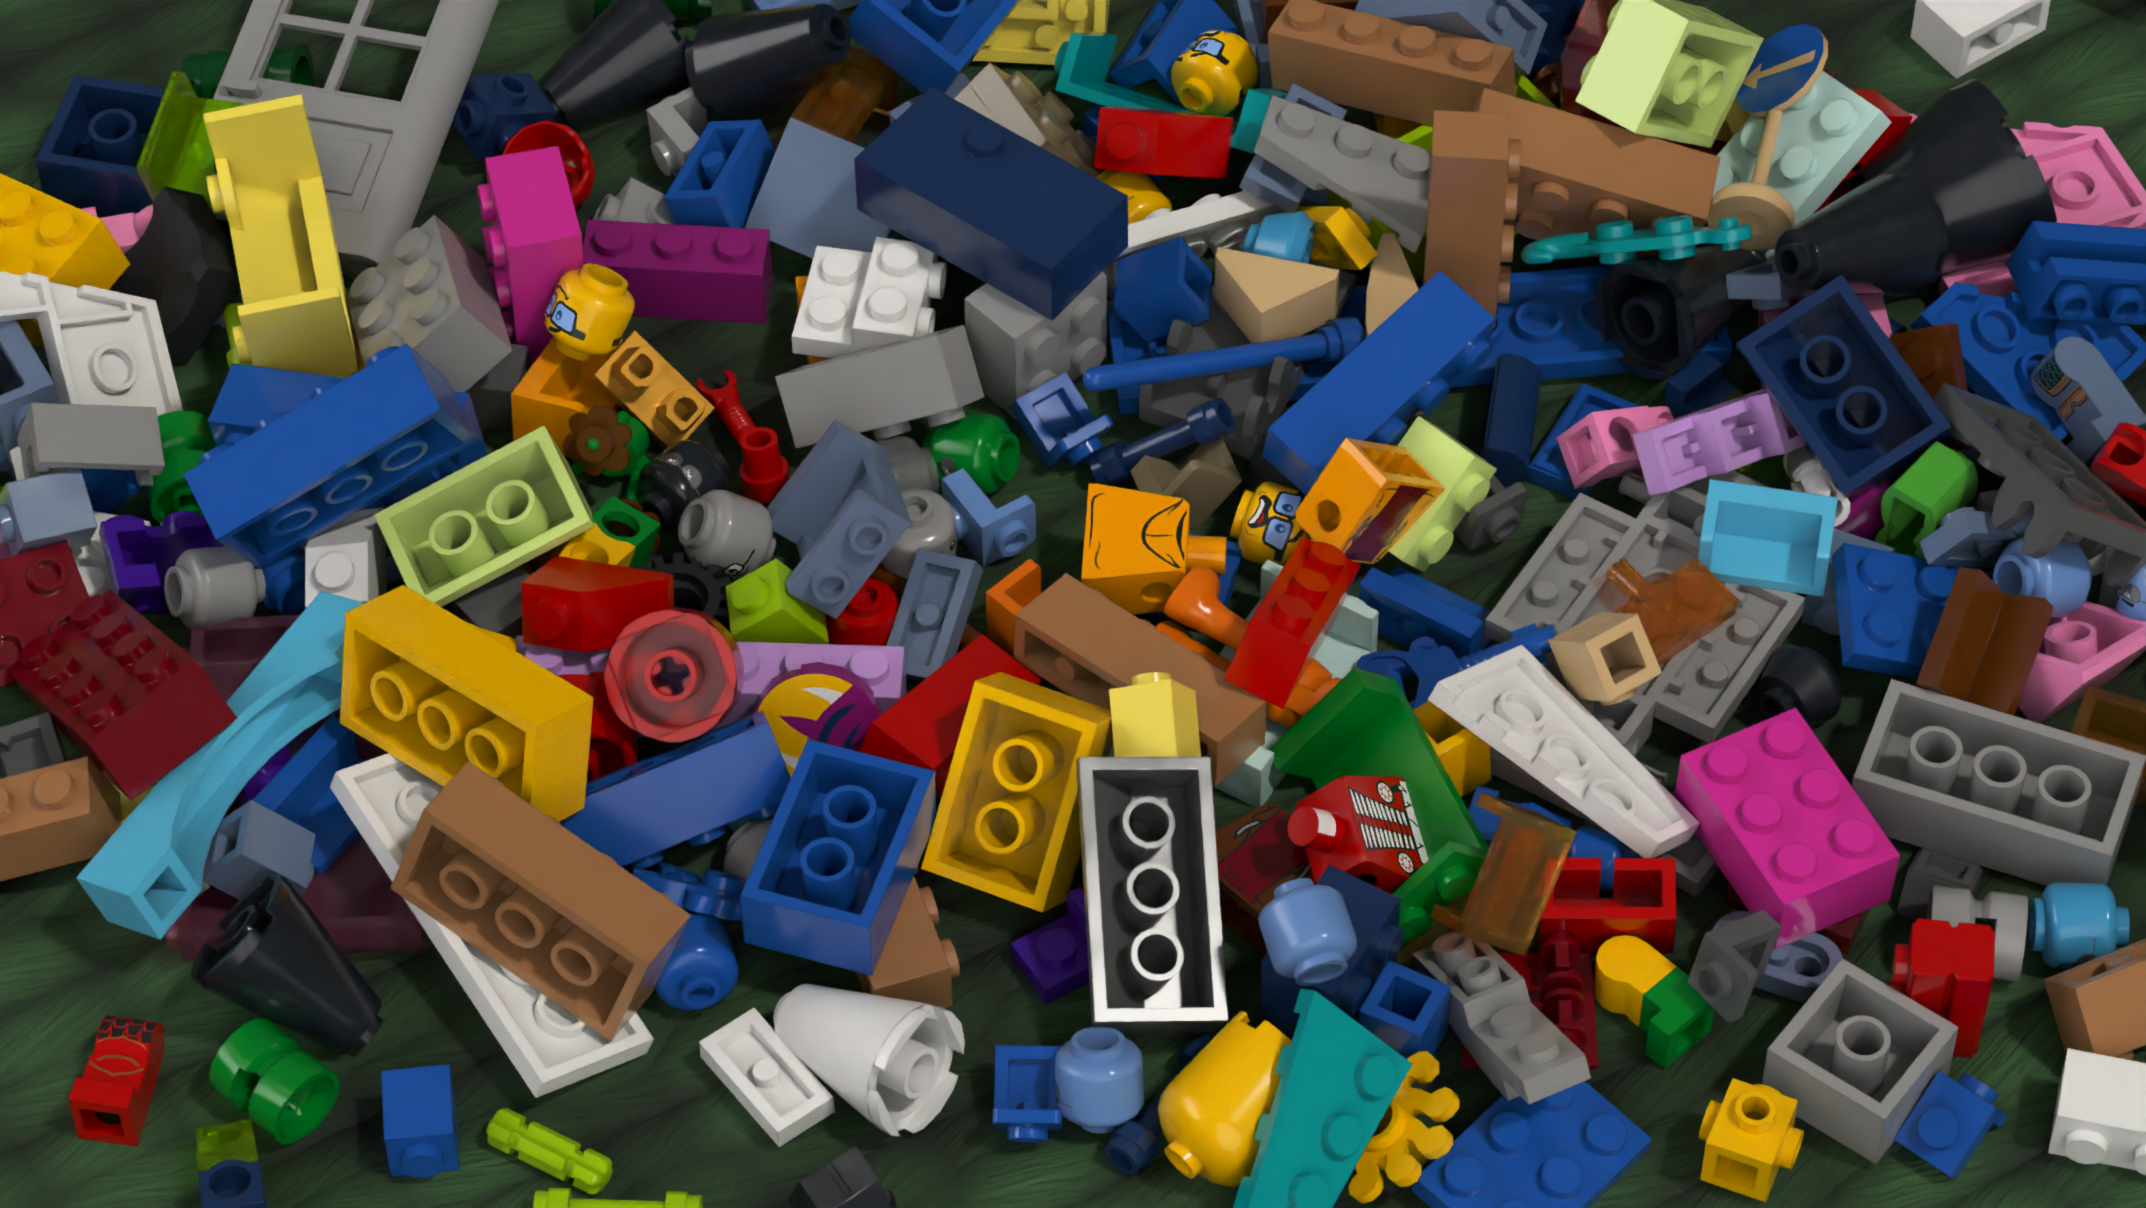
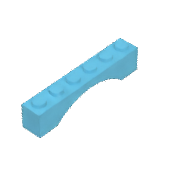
(160, 851)

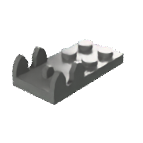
(1252, 394)
(2043, 472)

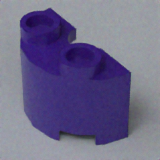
(143, 554)

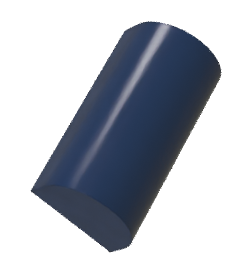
(1510, 418)

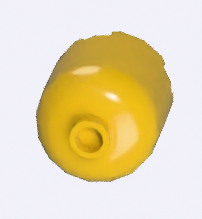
(1218, 1102)

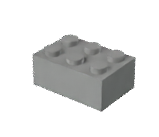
(434, 299)

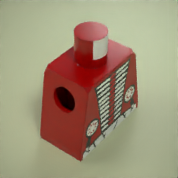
(1362, 829)

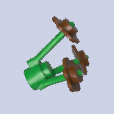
(613, 447)

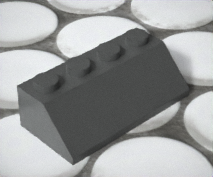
(1152, 895)

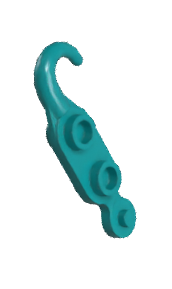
(1618, 242)

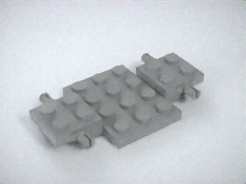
(1569, 584)

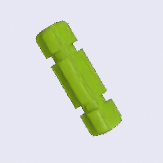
(549, 1151)

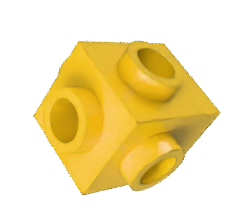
(1749, 1139)

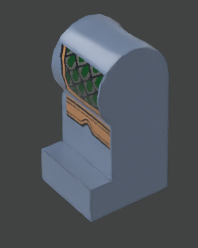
(2085, 395)

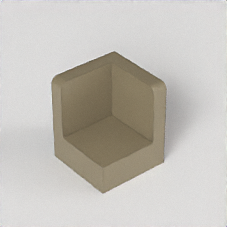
(1201, 480)

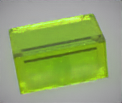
(178, 144)

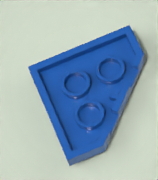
(2005, 345)

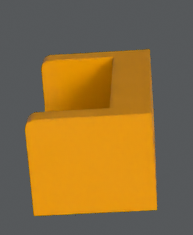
(556, 391)

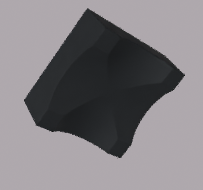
(184, 267)

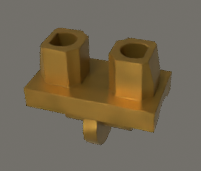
(652, 391)

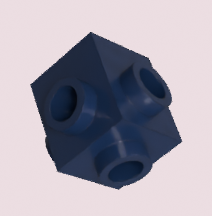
(497, 108)

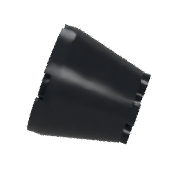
(1974, 173)

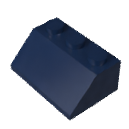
(1845, 389)

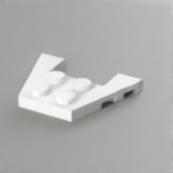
(97, 345)

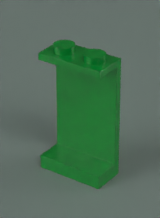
(1372, 731)

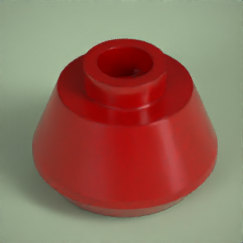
(866, 617)

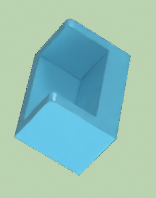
(1767, 537)

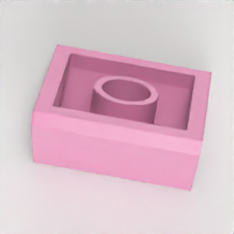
(2079, 653)

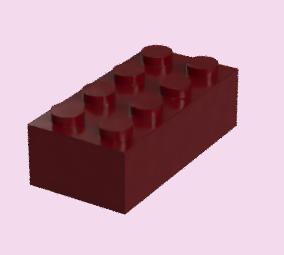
(121, 692)

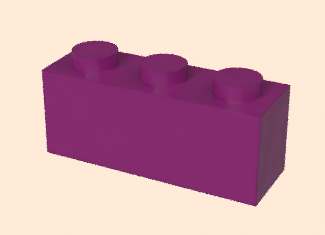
(687, 268)

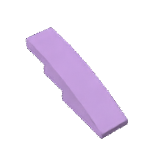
(1714, 441)

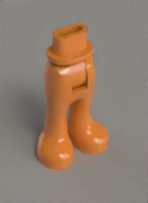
(1198, 606)

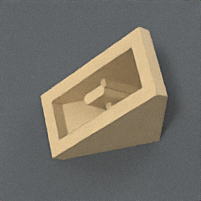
(1274, 295)

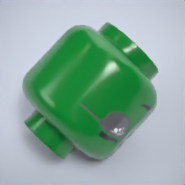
(980, 446)

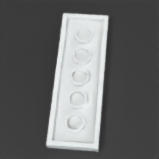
(536, 1033)

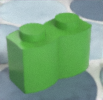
(1923, 495)

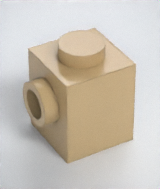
(1605, 657)

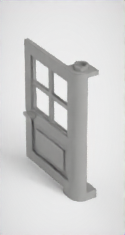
(369, 148)

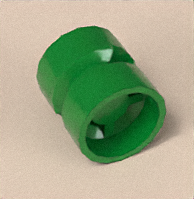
(184, 441)
(274, 1081)

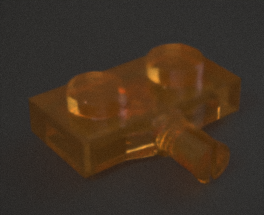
(1674, 608)

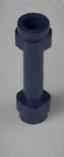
(1203, 425)
(1135, 1142)

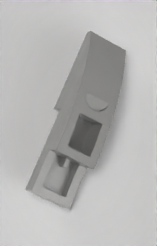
(1499, 1023)

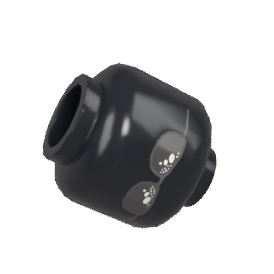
(680, 476)

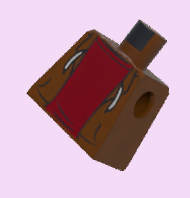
(1252, 863)

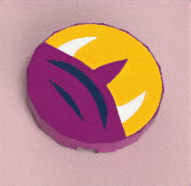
(818, 705)

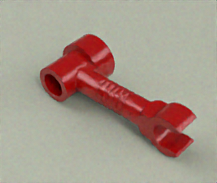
(763, 468)

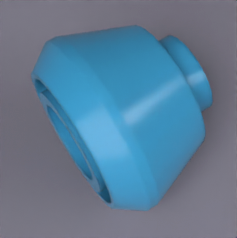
(1282, 237)

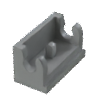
(91, 439)

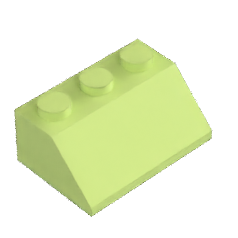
(486, 518)

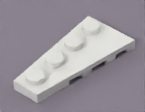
(1205, 224)
(1557, 741)

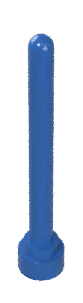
(1328, 345)

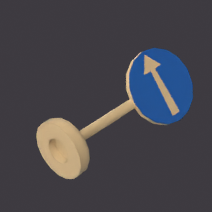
(1776, 79)

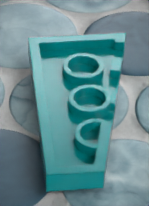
(1324, 1110)

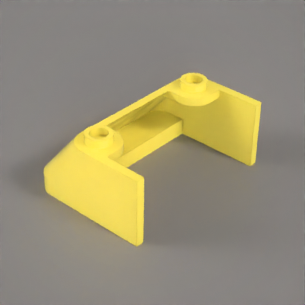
(281, 239)

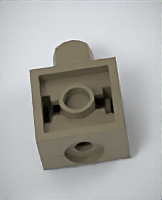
(1023, 110)

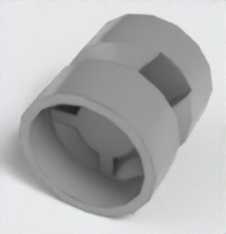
(2006, 915)

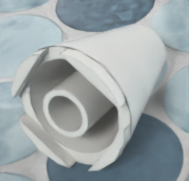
(874, 1051)

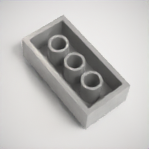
(1996, 788)

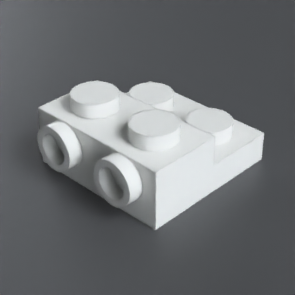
(867, 298)

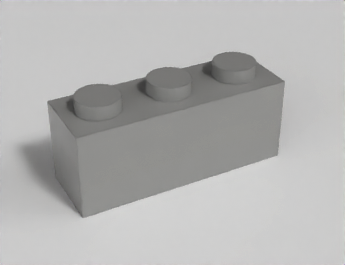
(883, 387)

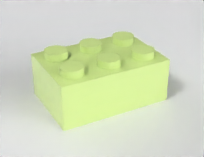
(1668, 70)

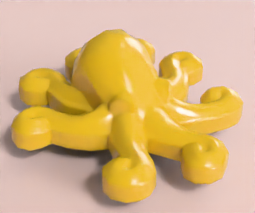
(1402, 1140)

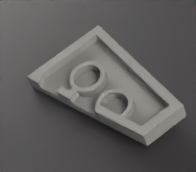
(1366, 168)

